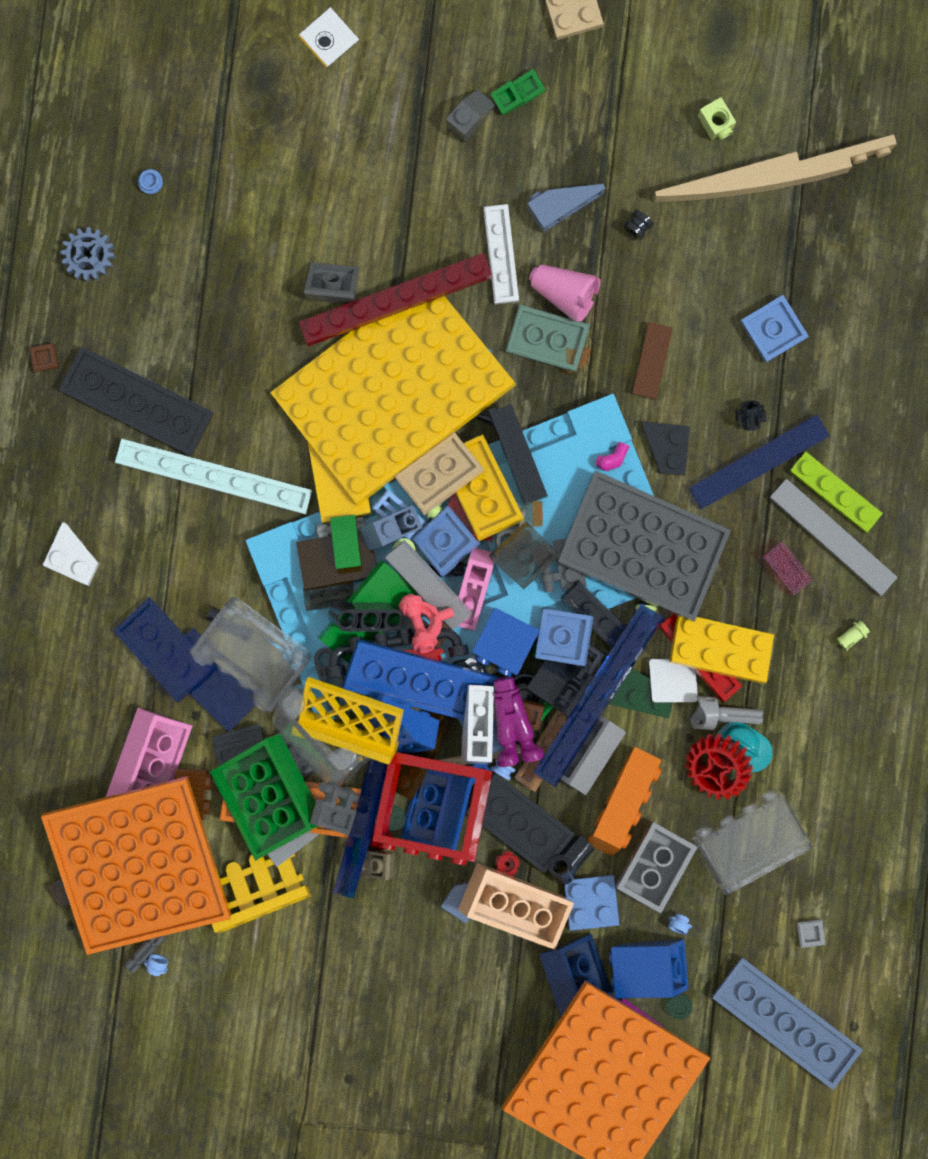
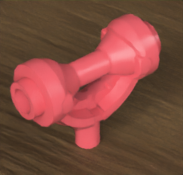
(413, 607)

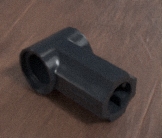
(572, 858)

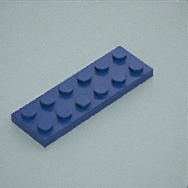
(412, 679)

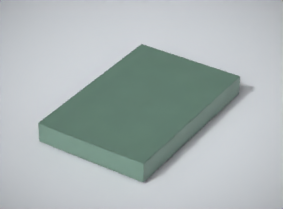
(546, 337)

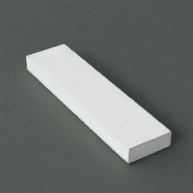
(501, 254)

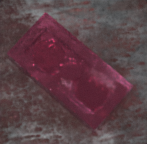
(787, 568)

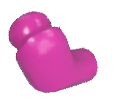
(613, 460)

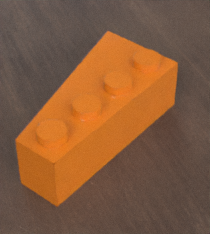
(625, 801)

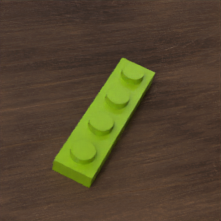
(835, 492)

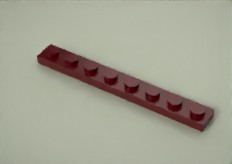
(396, 299)

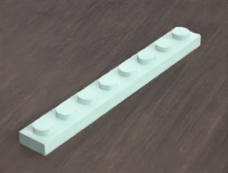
(213, 476)

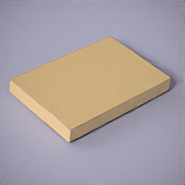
(439, 473)

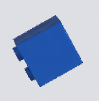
(505, 642)

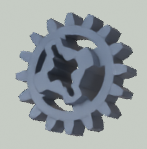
(95, 247)

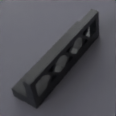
(517, 454)

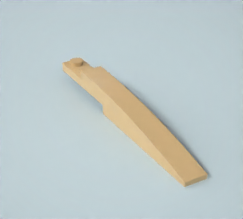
(776, 173)

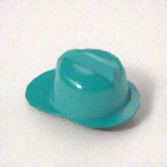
(757, 745)

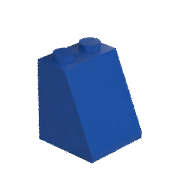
(649, 969)

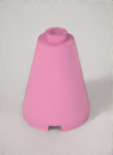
(566, 289)

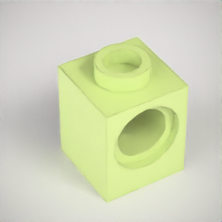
(717, 109)

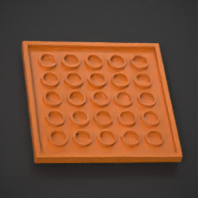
(136, 865)
(605, 1079)

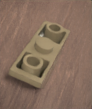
(377, 864)

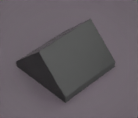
(331, 283)

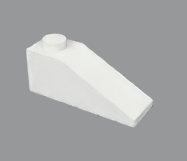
(478, 725)

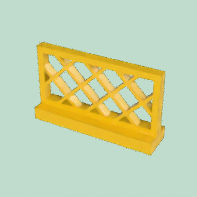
(346, 734)

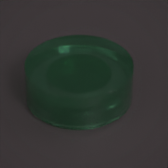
(397, 818)
(679, 1006)

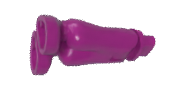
(513, 725)

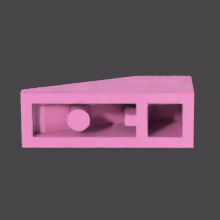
(475, 585)

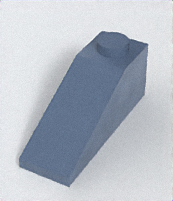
(558, 204)

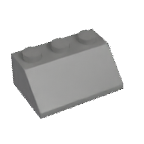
(593, 755)

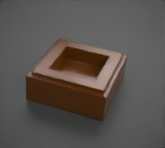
(44, 357)

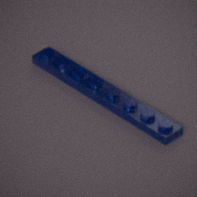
(598, 695)

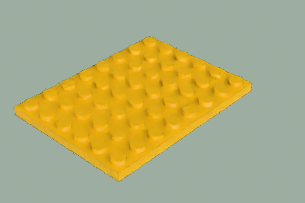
(392, 393)

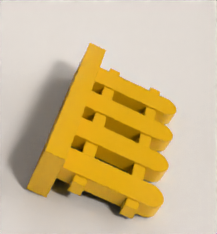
(268, 891)

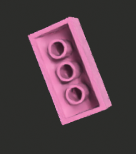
(150, 752)

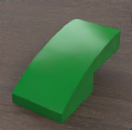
(519, 92)
(345, 541)

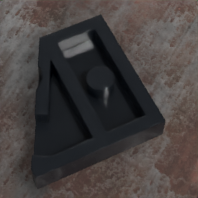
(668, 446)

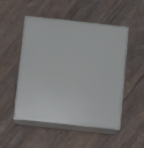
(810, 933)

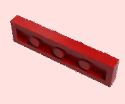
(720, 685)

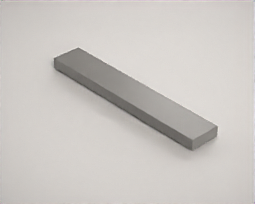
(833, 537)

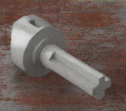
(709, 713)

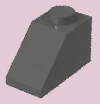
(469, 115)

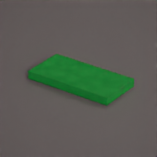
(380, 586)

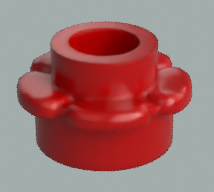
(507, 857)

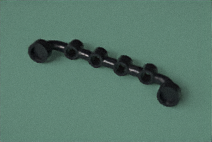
(404, 638)

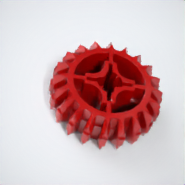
(725, 755)

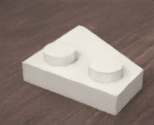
(71, 557)

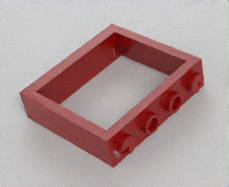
(475, 817)

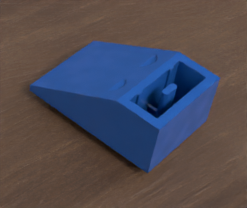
(417, 728)

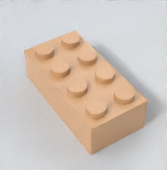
(515, 906)

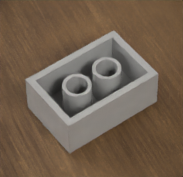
(655, 866)

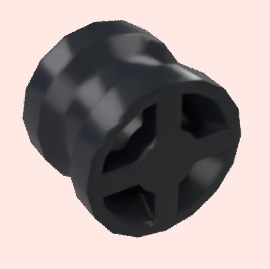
(638, 224)

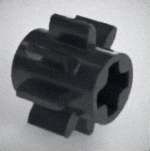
(750, 415)

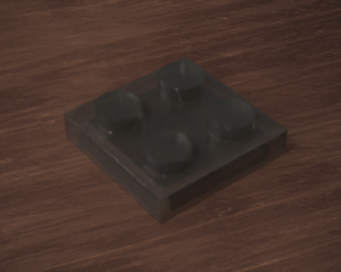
(524, 555)

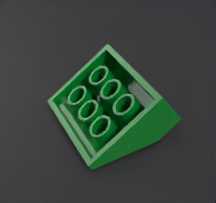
(266, 796)

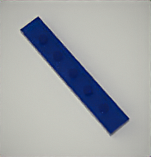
(759, 462)
(361, 830)

